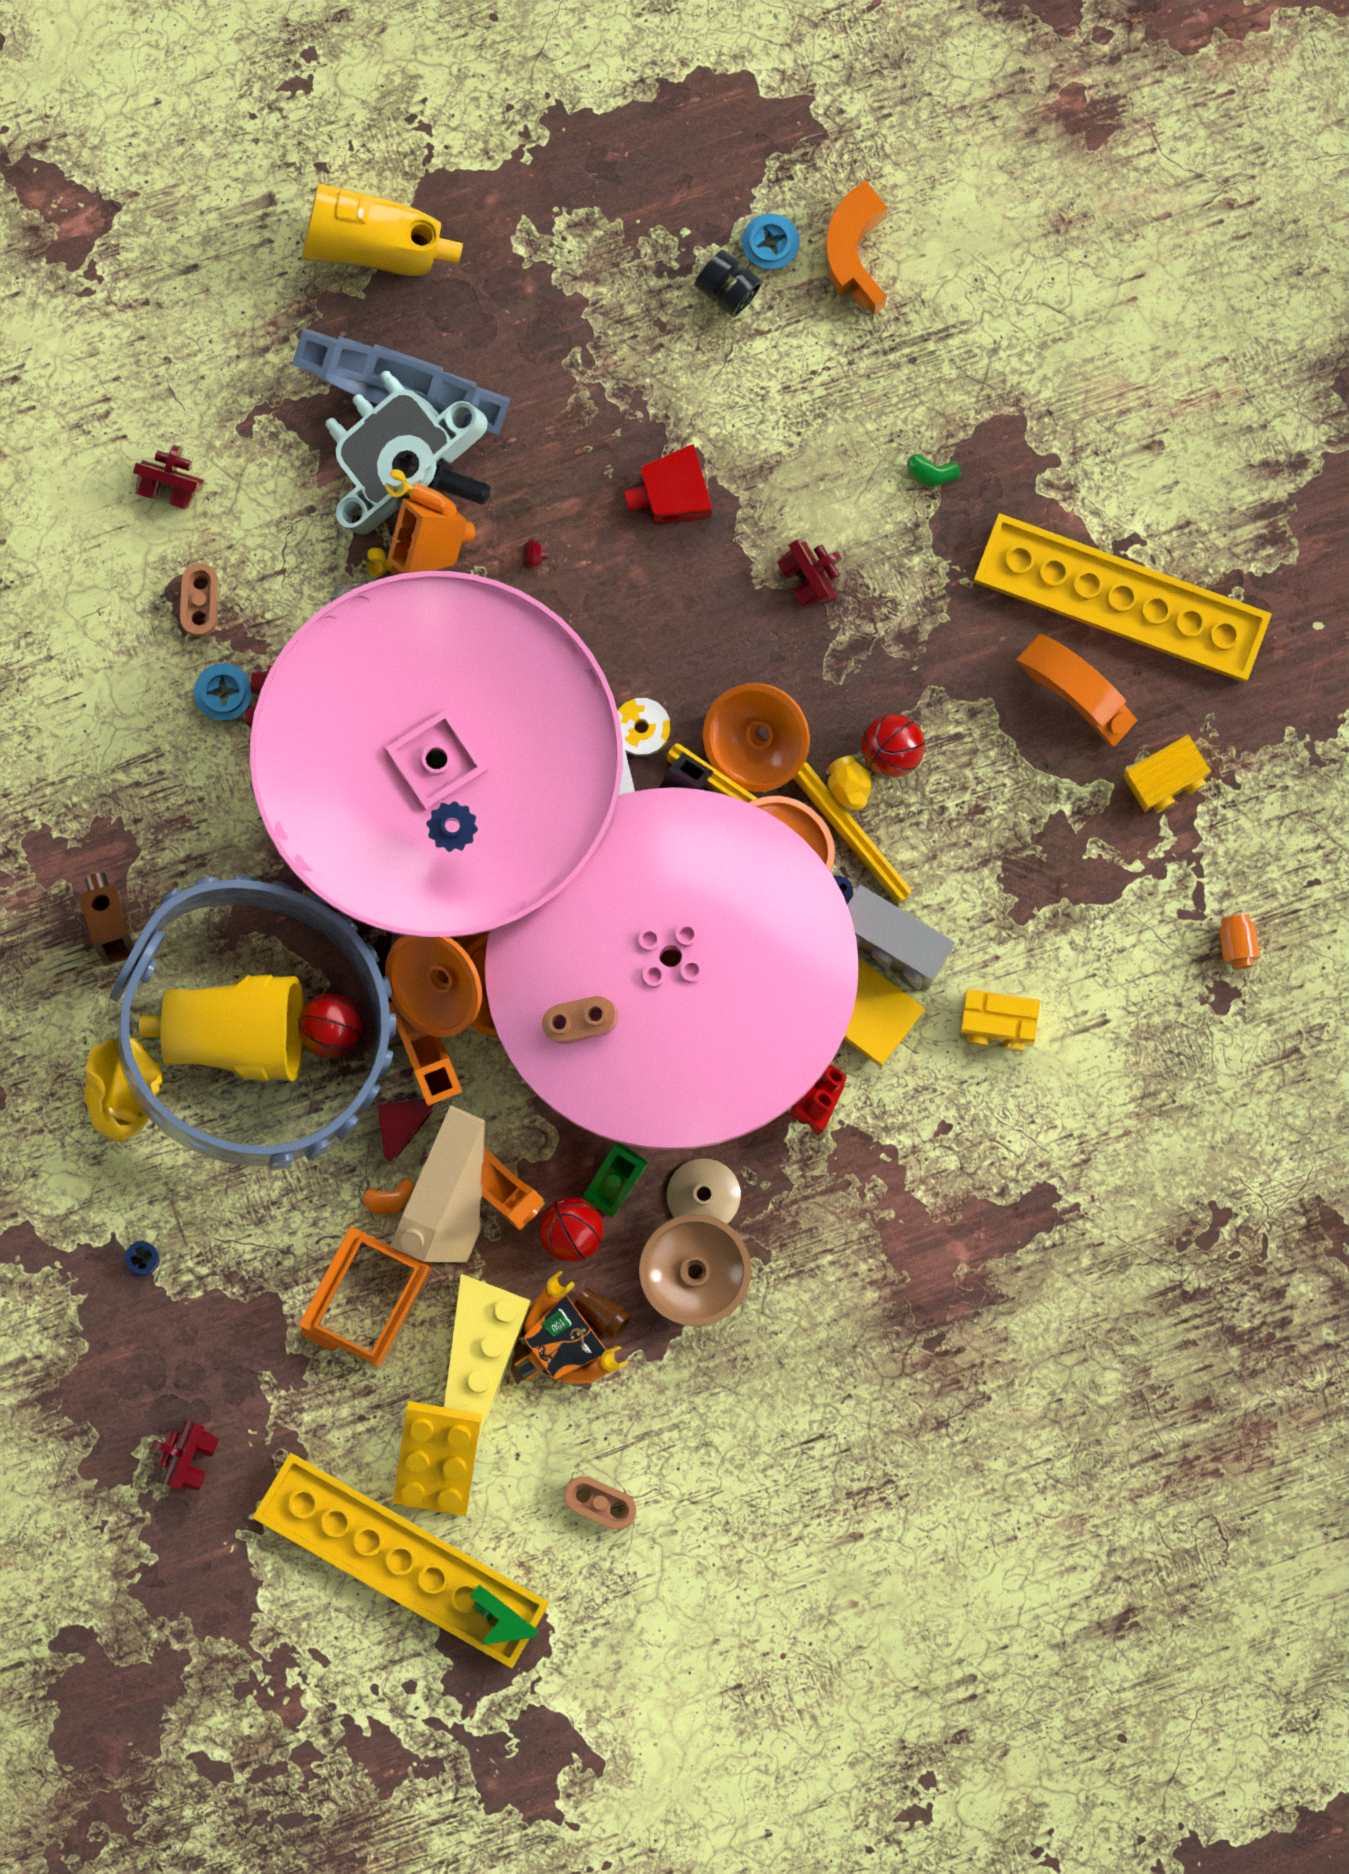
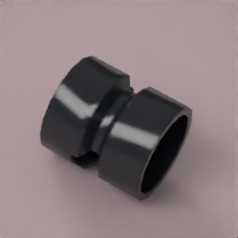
(717, 277)

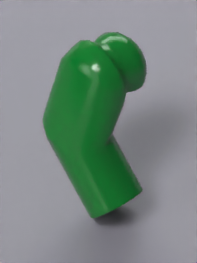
(930, 474)

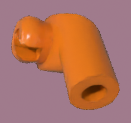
(388, 1202)

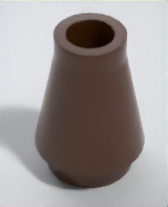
(603, 1313)

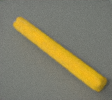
(852, 834)

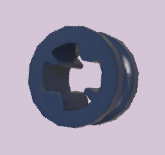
(132, 1253)

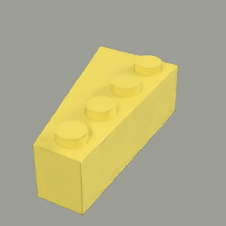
(482, 1344)

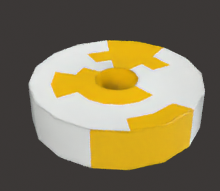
(654, 716)

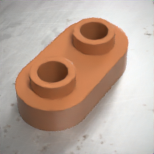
(199, 601)
(579, 1021)
(600, 1503)

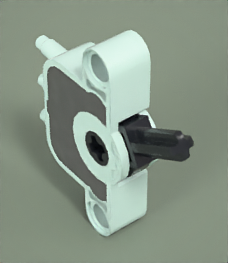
(402, 434)

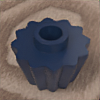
(447, 839)

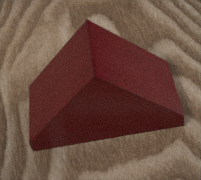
(400, 1124)

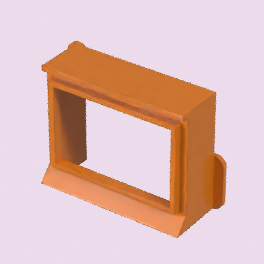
(330, 1283)

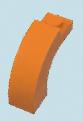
(852, 219)
(1080, 685)
(428, 1061)
(508, 1193)

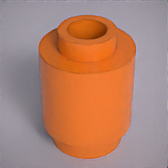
(1239, 941)

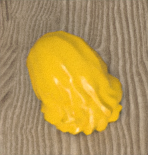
(108, 1094)

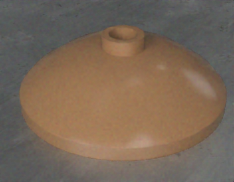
(698, 1242)

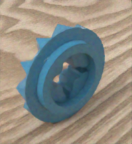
(777, 227)
(211, 680)

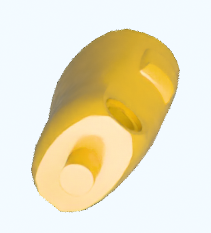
(374, 233)
(233, 1027)

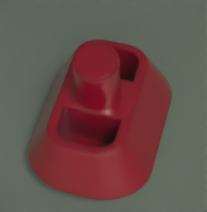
(533, 554)

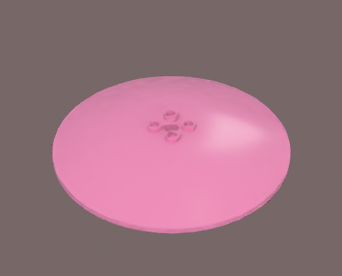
(452, 671)
(699, 1043)

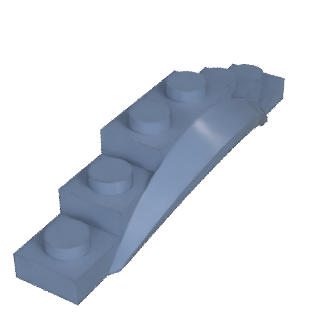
(358, 371)

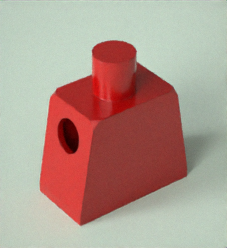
(672, 489)

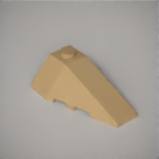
(445, 1203)

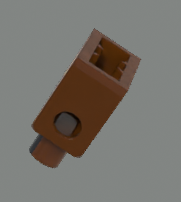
(107, 920)

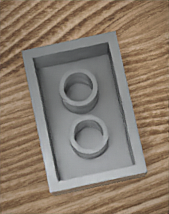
(897, 939)

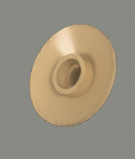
(705, 1173)

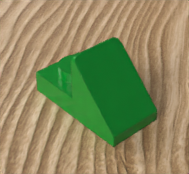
(615, 1179)
(510, 1624)

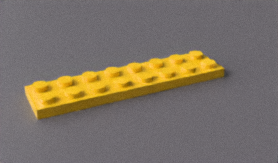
(1122, 598)
(392, 1555)

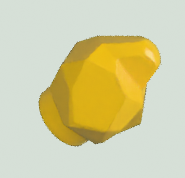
(849, 782)

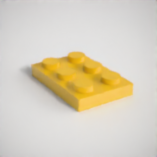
(437, 1458)

